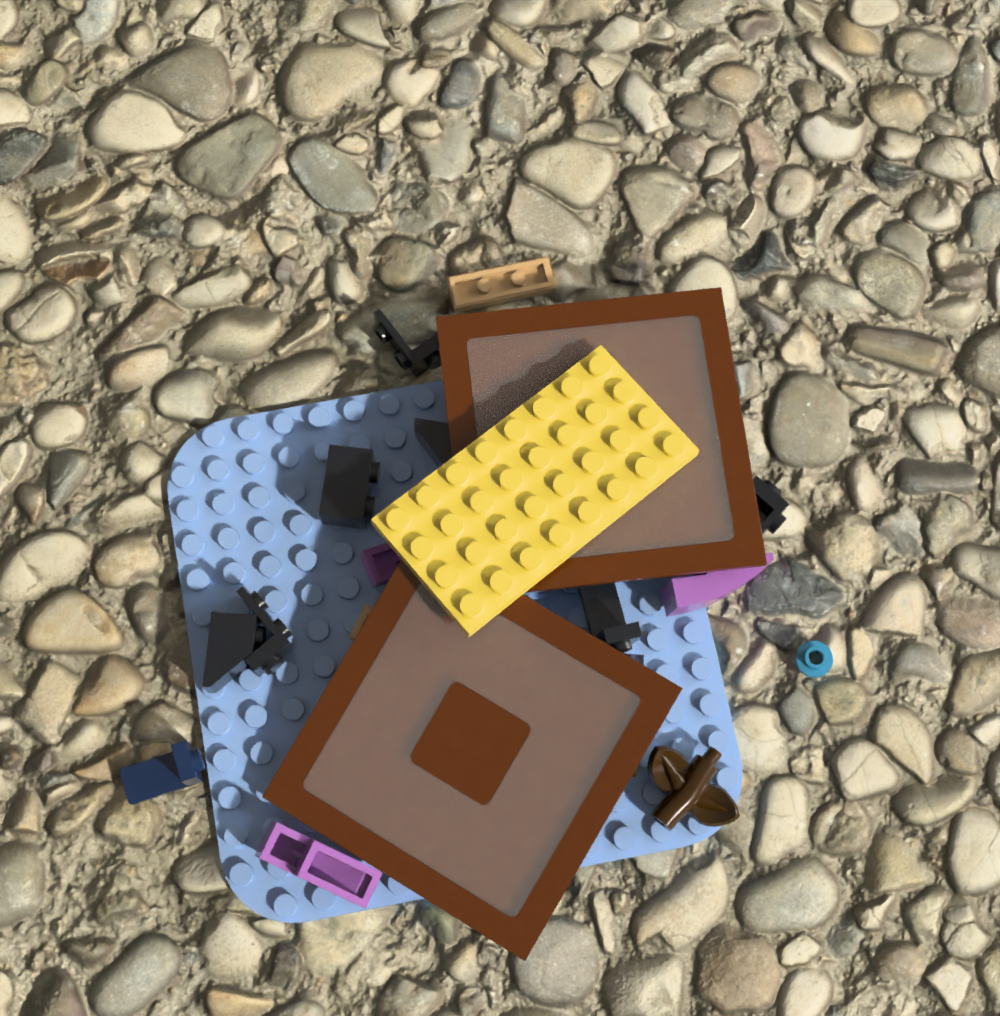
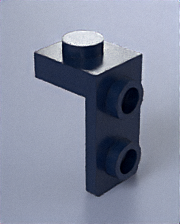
(163, 773)

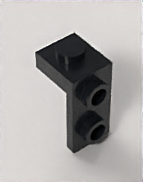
(417, 360)
(770, 505)
(606, 617)
(271, 653)

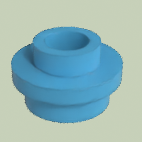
(806, 667)

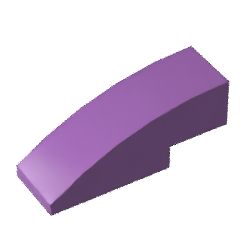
(704, 589)
(318, 864)

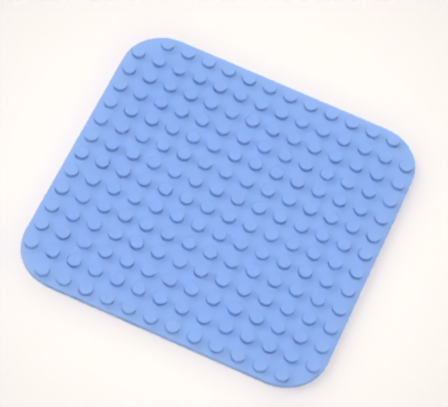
(250, 519)

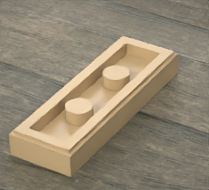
(501, 284)

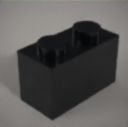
(348, 487)

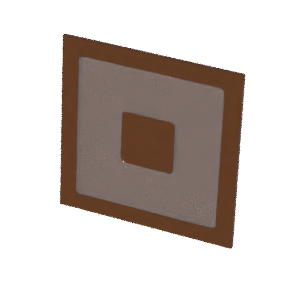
(684, 361)
(474, 757)

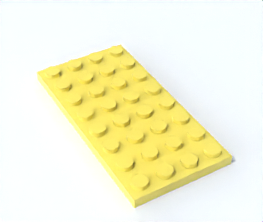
(534, 489)

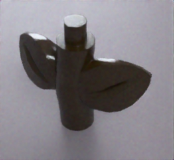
(689, 788)

